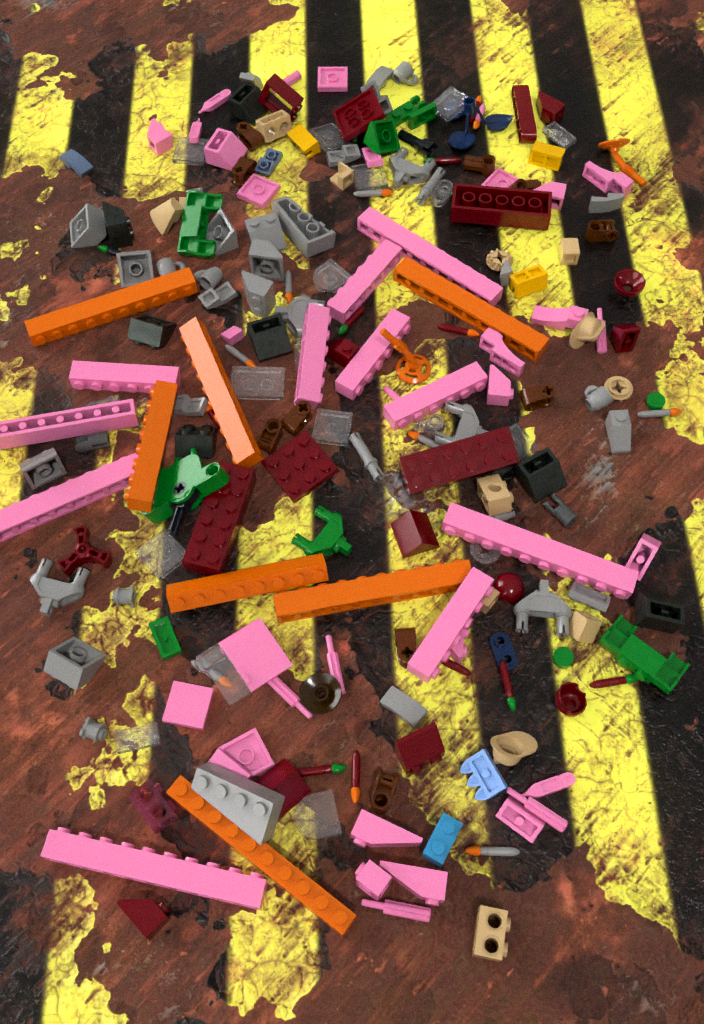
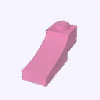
(607, 180)
(558, 317)
(499, 354)

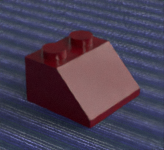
(420, 749)

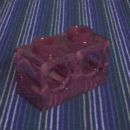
(150, 808)

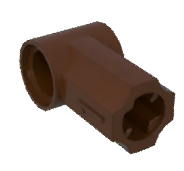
(483, 164)
(526, 184)

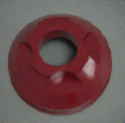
(629, 278)

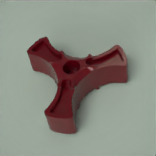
(84, 553)

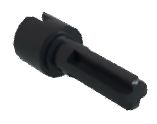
(424, 145)

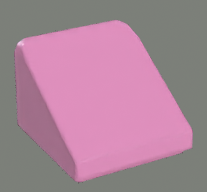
(233, 335)

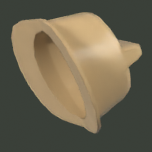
(586, 330)
(511, 747)

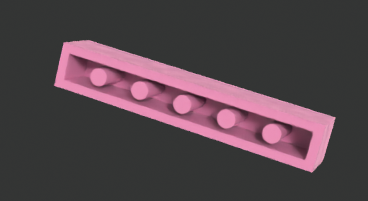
(364, 281)
(312, 355)
(371, 356)
(120, 376)
(434, 396)
(450, 624)

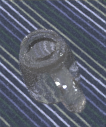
(432, 425)

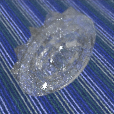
(475, 551)

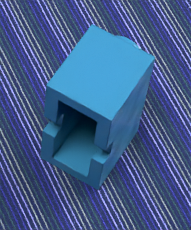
(441, 840)

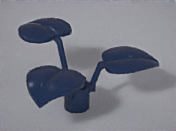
(494, 122)

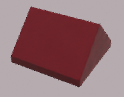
(414, 533)
(287, 782)

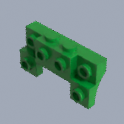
(195, 224)
(640, 658)

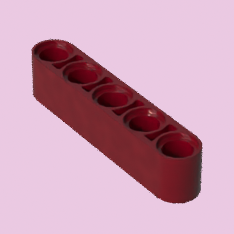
(524, 114)

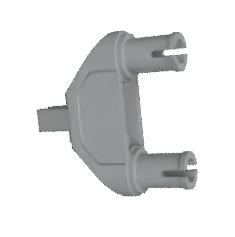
(408, 172)
(295, 313)
(467, 426)
(55, 592)
(543, 604)

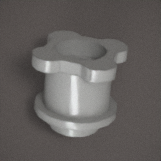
(124, 596)
(93, 730)

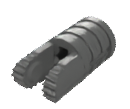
(92, 442)
(562, 512)

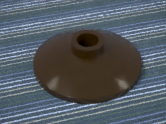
(314, 687)

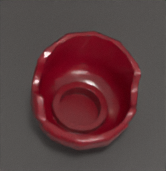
(510, 587)
(570, 699)

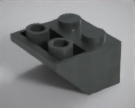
(245, 103)
(269, 337)
(200, 438)
(541, 475)
(658, 611)

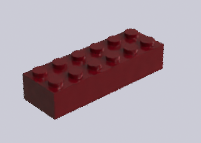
(501, 206)
(458, 461)
(219, 523)

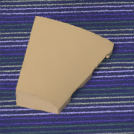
(166, 214)

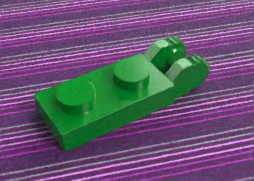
(401, 113)

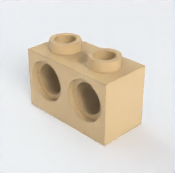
(274, 125)
(485, 932)

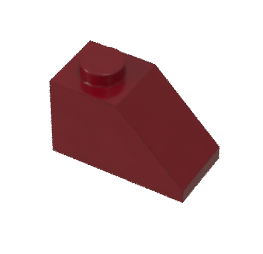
(549, 108)
(624, 337)
(341, 351)
(146, 915)

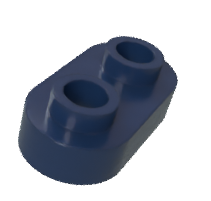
(503, 650)

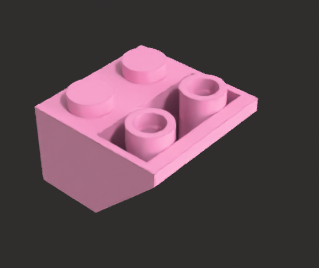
(224, 149)

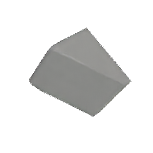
(505, 272)

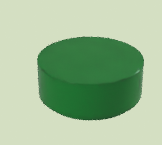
(655, 401)
(563, 657)

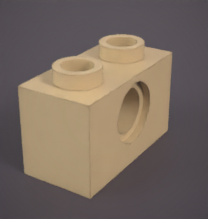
(494, 494)

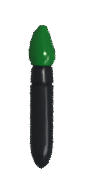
(104, 248)

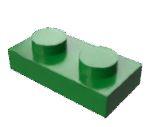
(422, 116)
(165, 638)

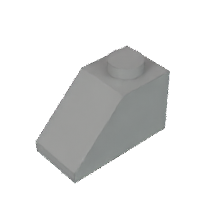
(619, 431)

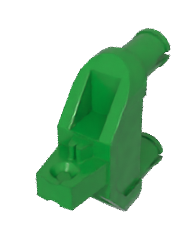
(329, 539)

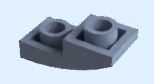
(77, 162)
(269, 162)

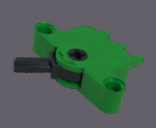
(183, 488)

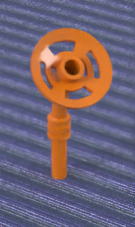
(614, 145)
(412, 366)

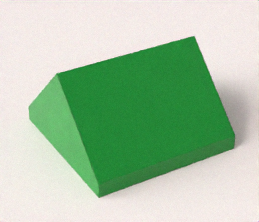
(382, 136)

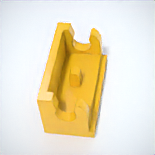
(304, 140)
(546, 155)
(528, 281)

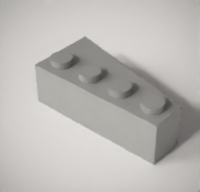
(303, 230)
(240, 800)

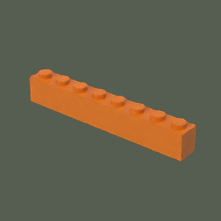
(152, 448)
(246, 582)

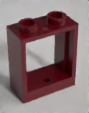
(286, 92)

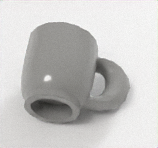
(403, 73)
(167, 265)
(209, 277)
(597, 397)

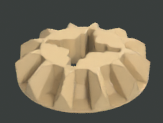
(494, 263)
(622, 384)

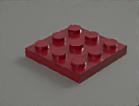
(357, 113)
(299, 466)

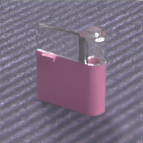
(243, 661)

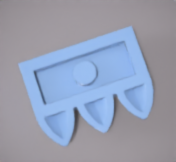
(484, 775)

